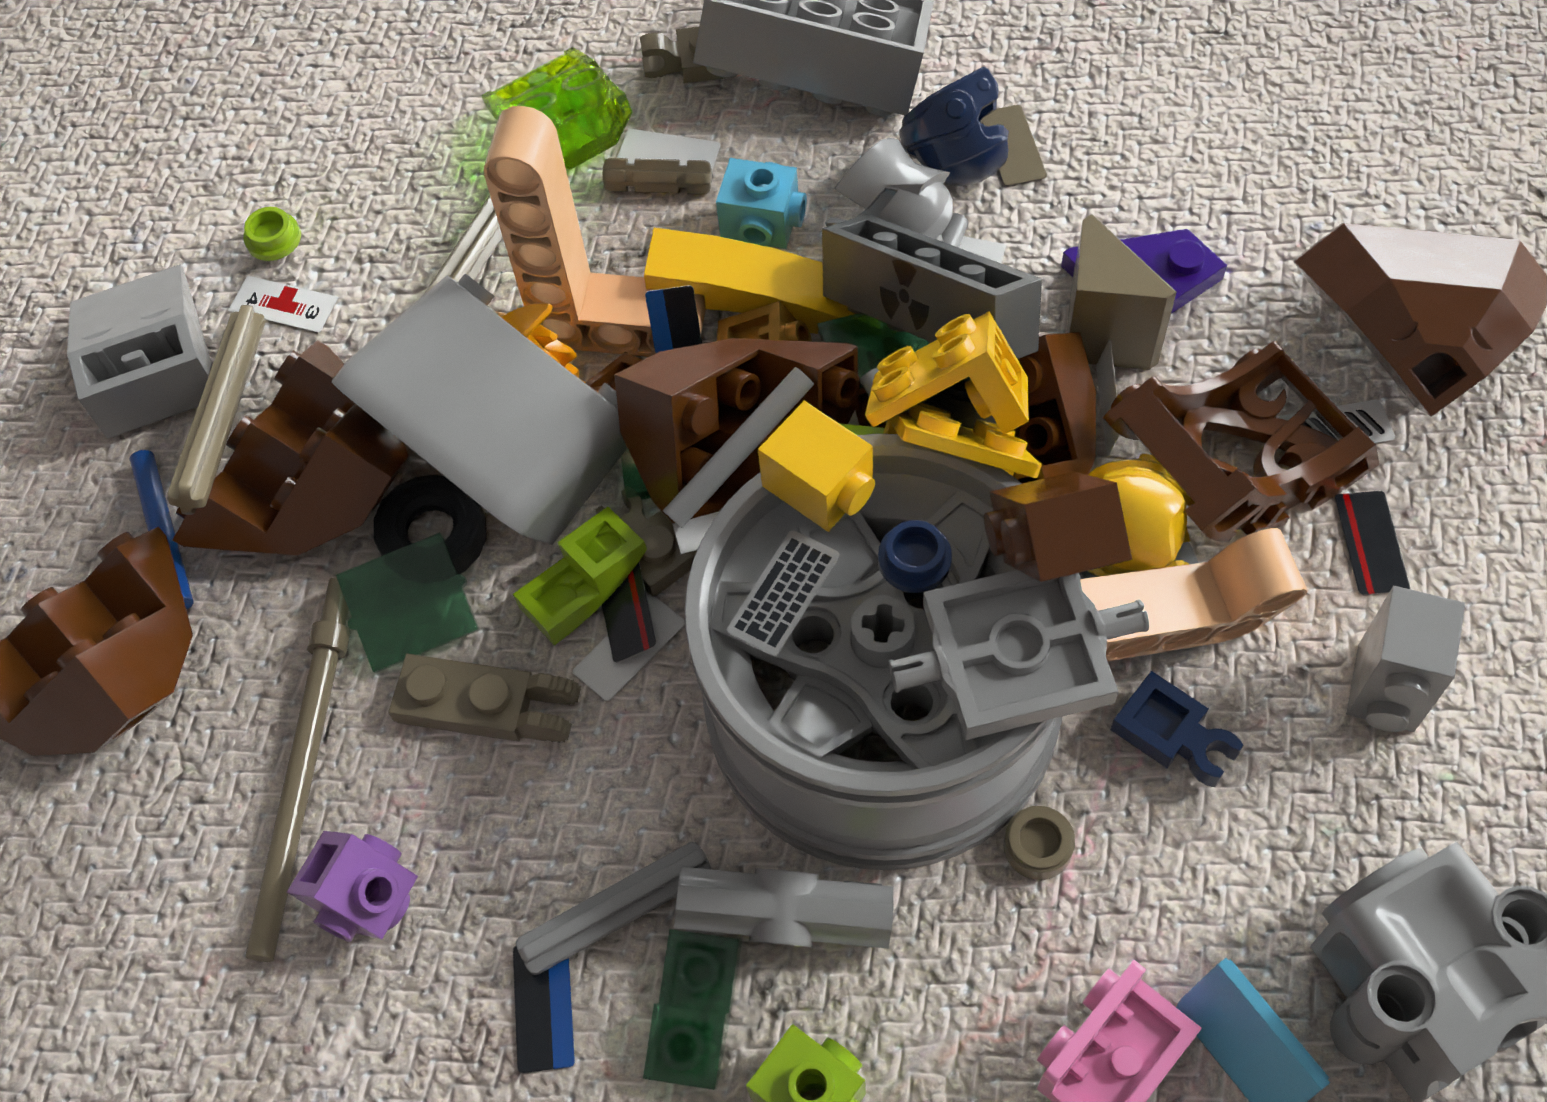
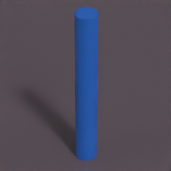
(157, 511)

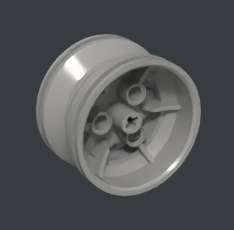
(788, 761)

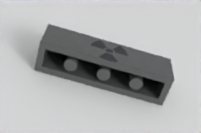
(925, 283)

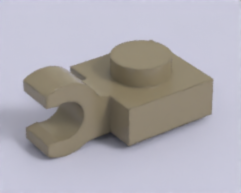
(666, 56)

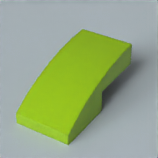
(592, 568)

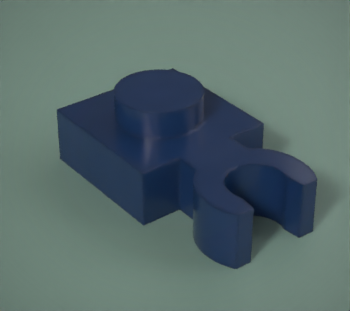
(1167, 723)

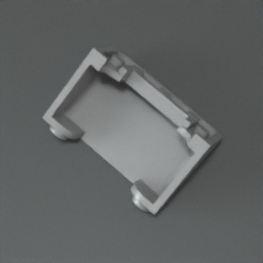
(488, 408)

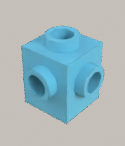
(760, 203)

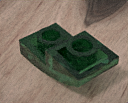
(693, 1009)

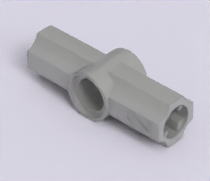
(784, 907)

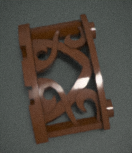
(1224, 497)

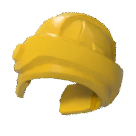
(1151, 511)

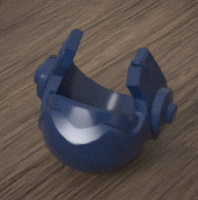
(949, 134)

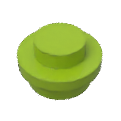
(271, 234)

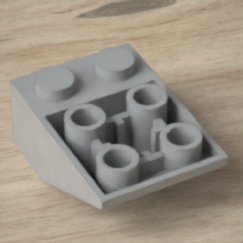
(138, 352)

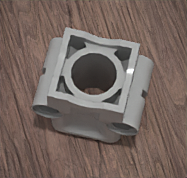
(1434, 968)

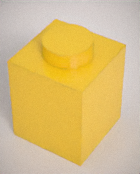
(817, 466)

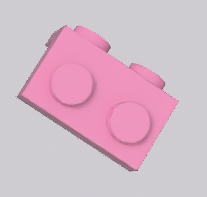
(1120, 1047)

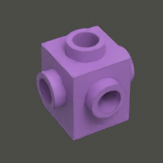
(354, 885)

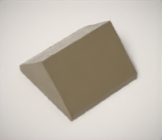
(1117, 300)

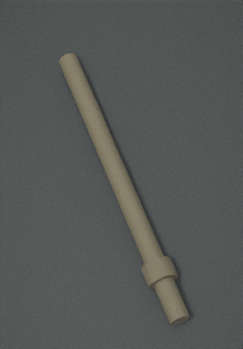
(327, 644)

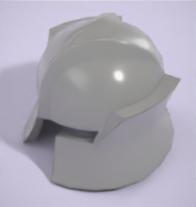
(898, 190)

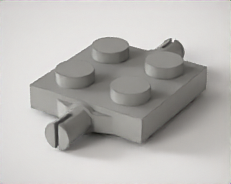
(1018, 650)

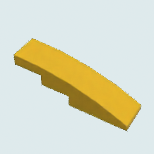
(740, 275)

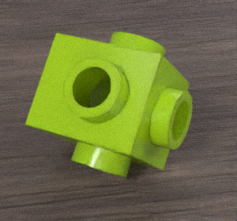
(804, 1065)

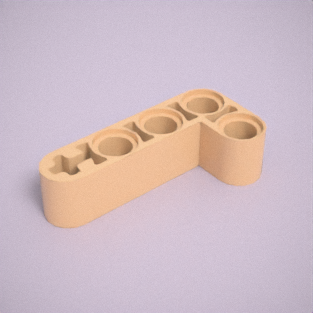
(1204, 600)

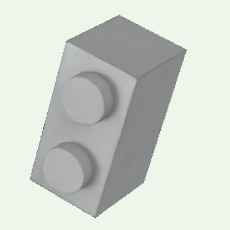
(1405, 659)

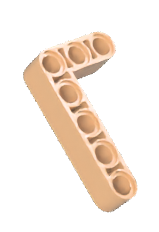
(547, 247)

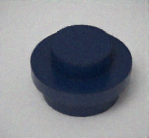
(914, 556)

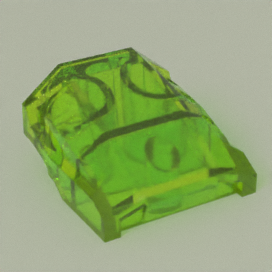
(578, 100)

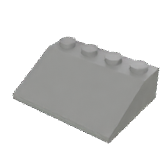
(825, 47)

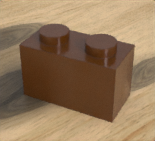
(1058, 526)

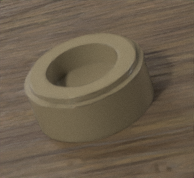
(1039, 842)

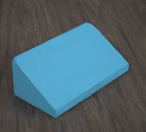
(1251, 1039)

